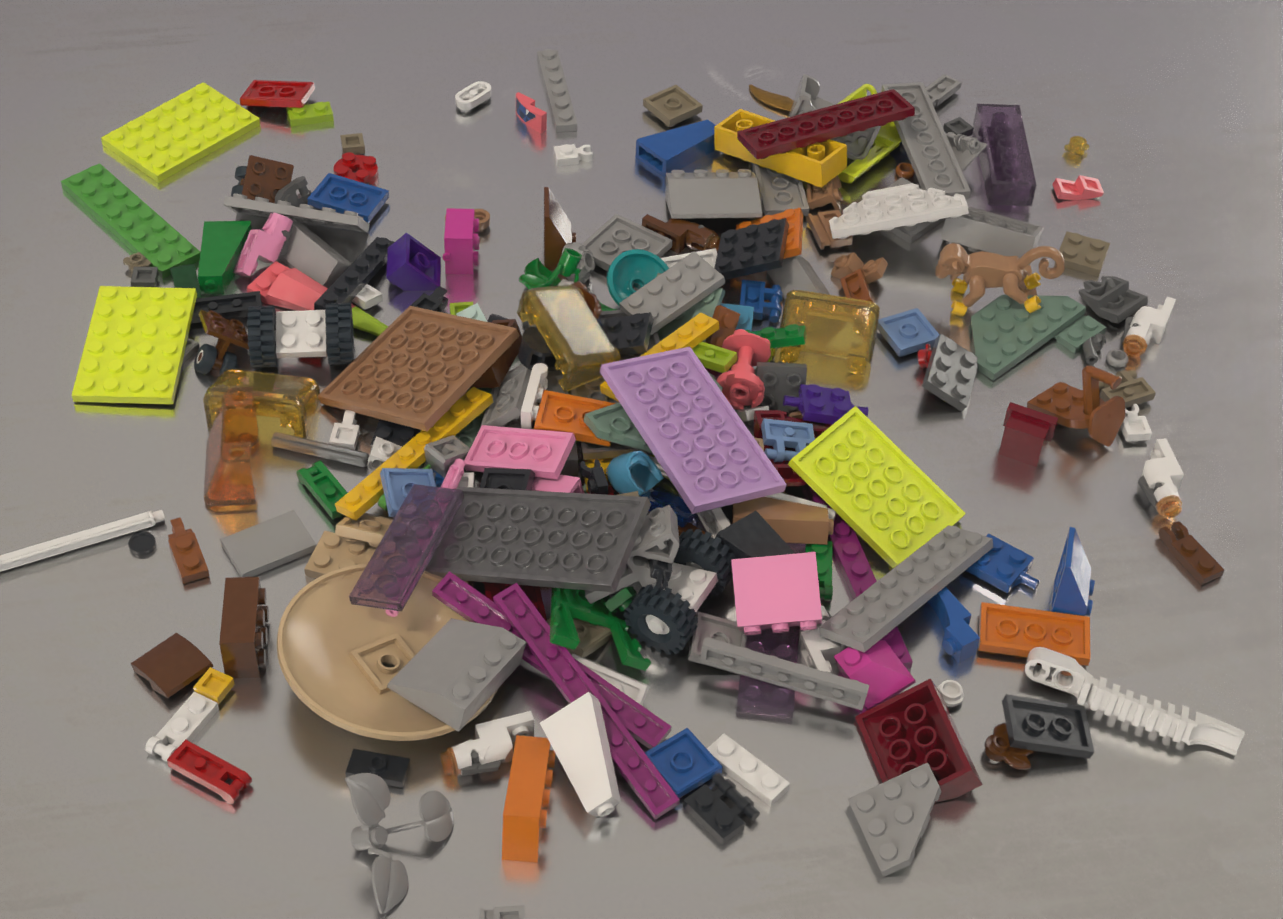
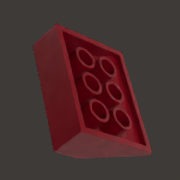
(917, 731)

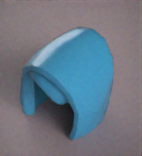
(633, 473)

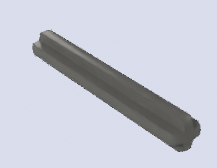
(320, 449)

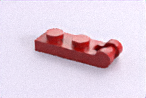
(209, 770)

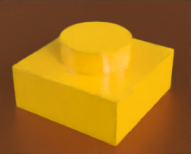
(214, 685)

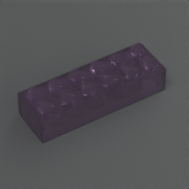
(1007, 158)

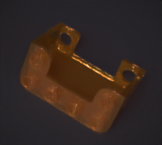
(235, 428)

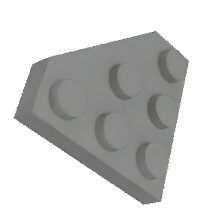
(896, 816)

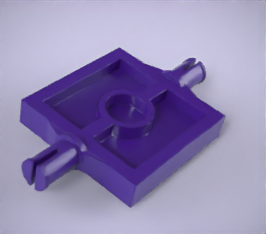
(822, 403)

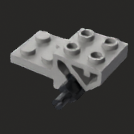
(651, 555)

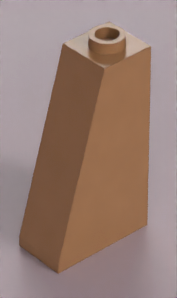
(790, 520)

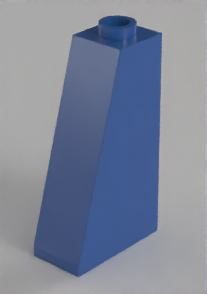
(676, 147)

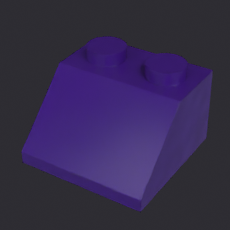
(413, 265)

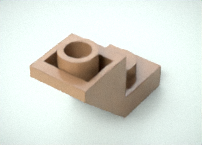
(847, 264)

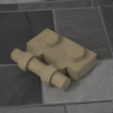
(1130, 389)

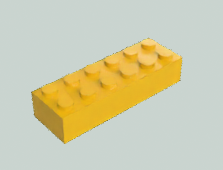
(812, 164)

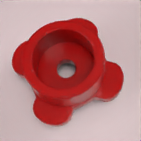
(924, 356)

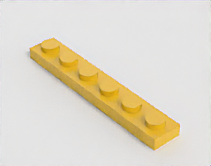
(686, 336)

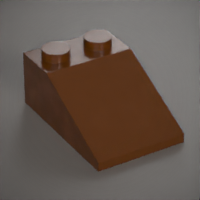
(556, 230)

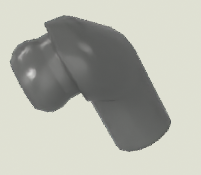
(1092, 346)

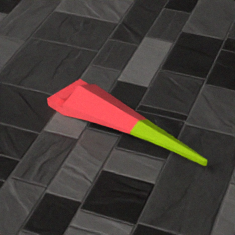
(299, 292)

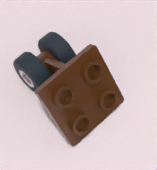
(262, 178)
(227, 332)

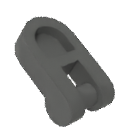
(289, 194)

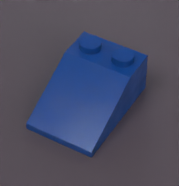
(1073, 579)

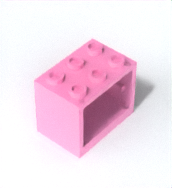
(776, 593)

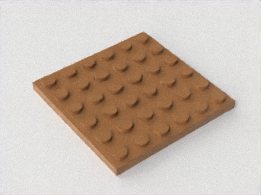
(418, 367)

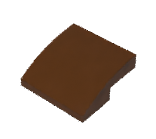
(172, 665)

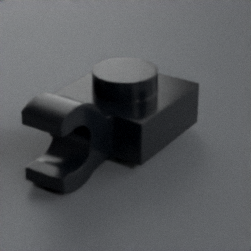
(434, 301)
(596, 480)

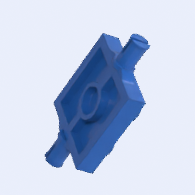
(1004, 566)

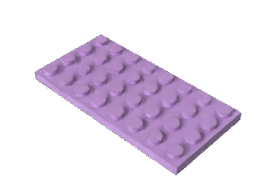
(692, 429)

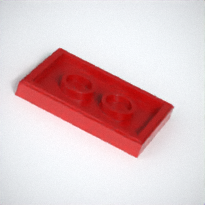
(277, 93)

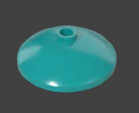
(632, 269)

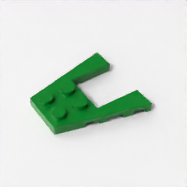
(572, 604)

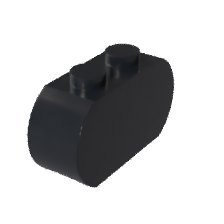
(535, 350)

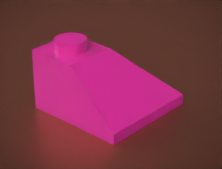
(877, 668)

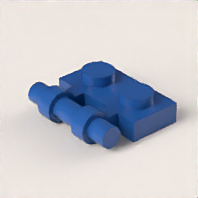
(754, 293)

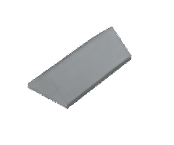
(313, 256)
(796, 275)

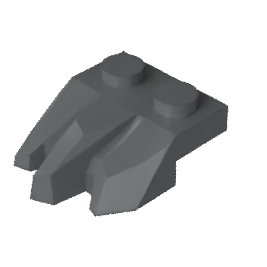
(1112, 298)

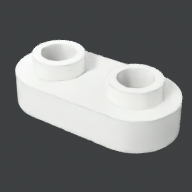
(473, 95)

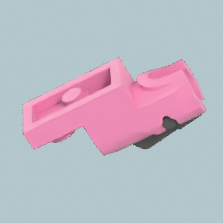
(265, 244)

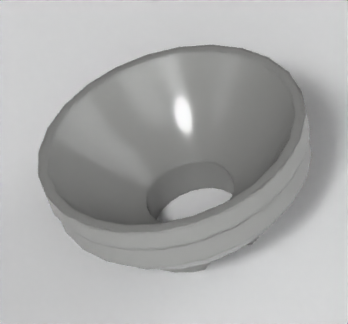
(586, 263)

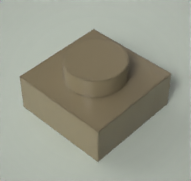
(353, 143)

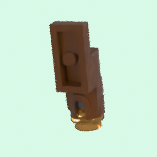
(683, 233)

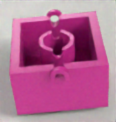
(461, 241)

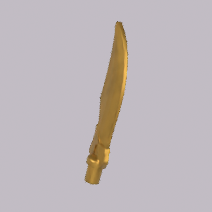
(771, 98)

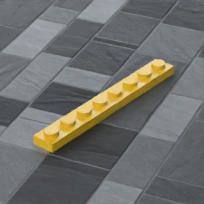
(412, 454)

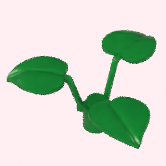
(538, 275)

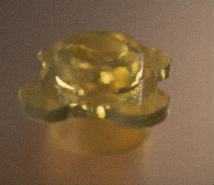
(1077, 145)

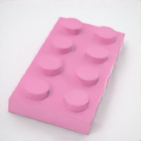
(520, 449)

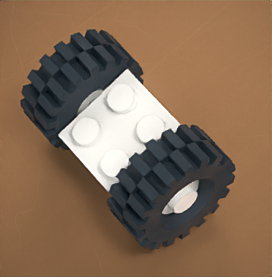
(300, 334)
(667, 616)

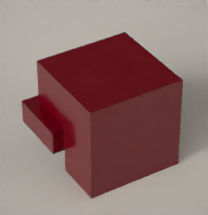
(1026, 434)

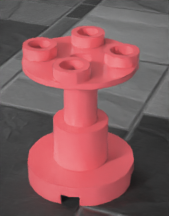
(740, 383)

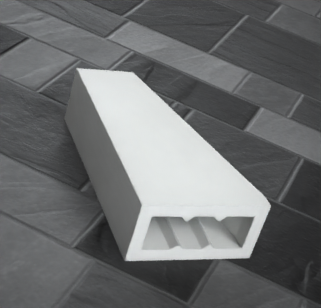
(585, 754)

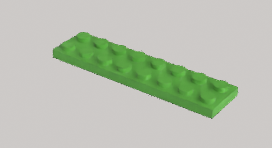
(130, 219)

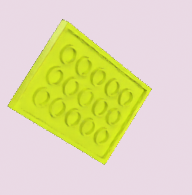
(180, 132)
(135, 345)
(875, 487)

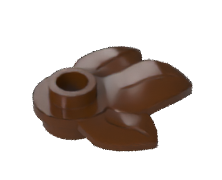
(999, 749)

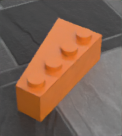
(526, 798)

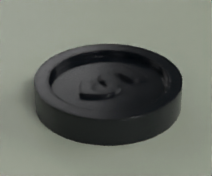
(142, 543)

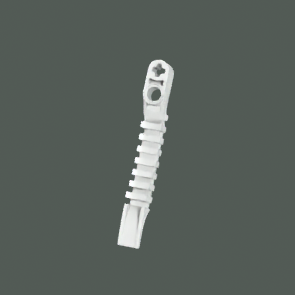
(1202, 730)

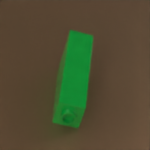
(220, 253)

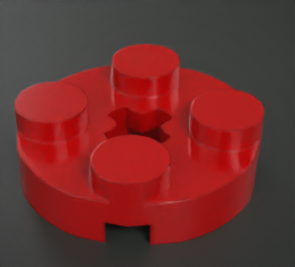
(365, 168)

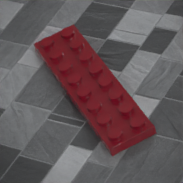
(825, 124)

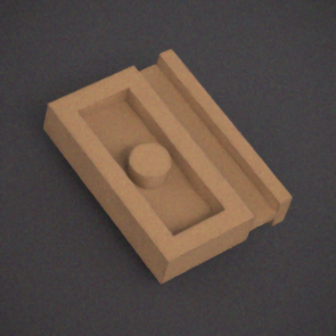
(821, 229)

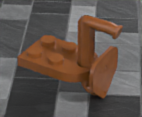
(1084, 407)

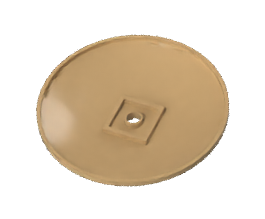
(337, 653)

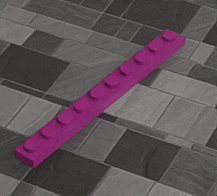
(857, 571)
(478, 608)
(573, 684)

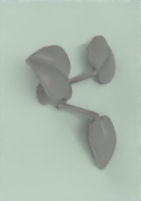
(369, 799)

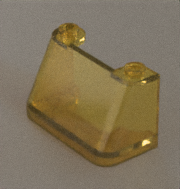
(833, 328)
(569, 332)
(275, 396)

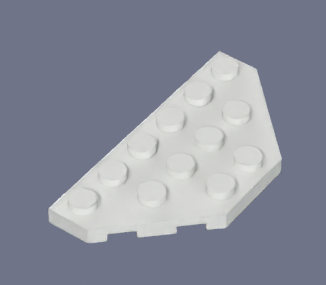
(895, 208)

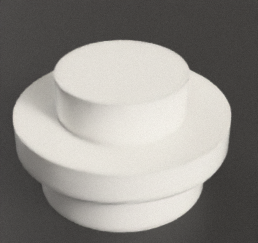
(951, 692)

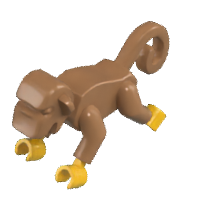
(994, 270)

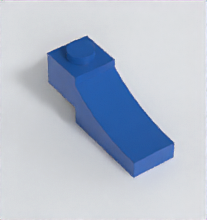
(959, 638)

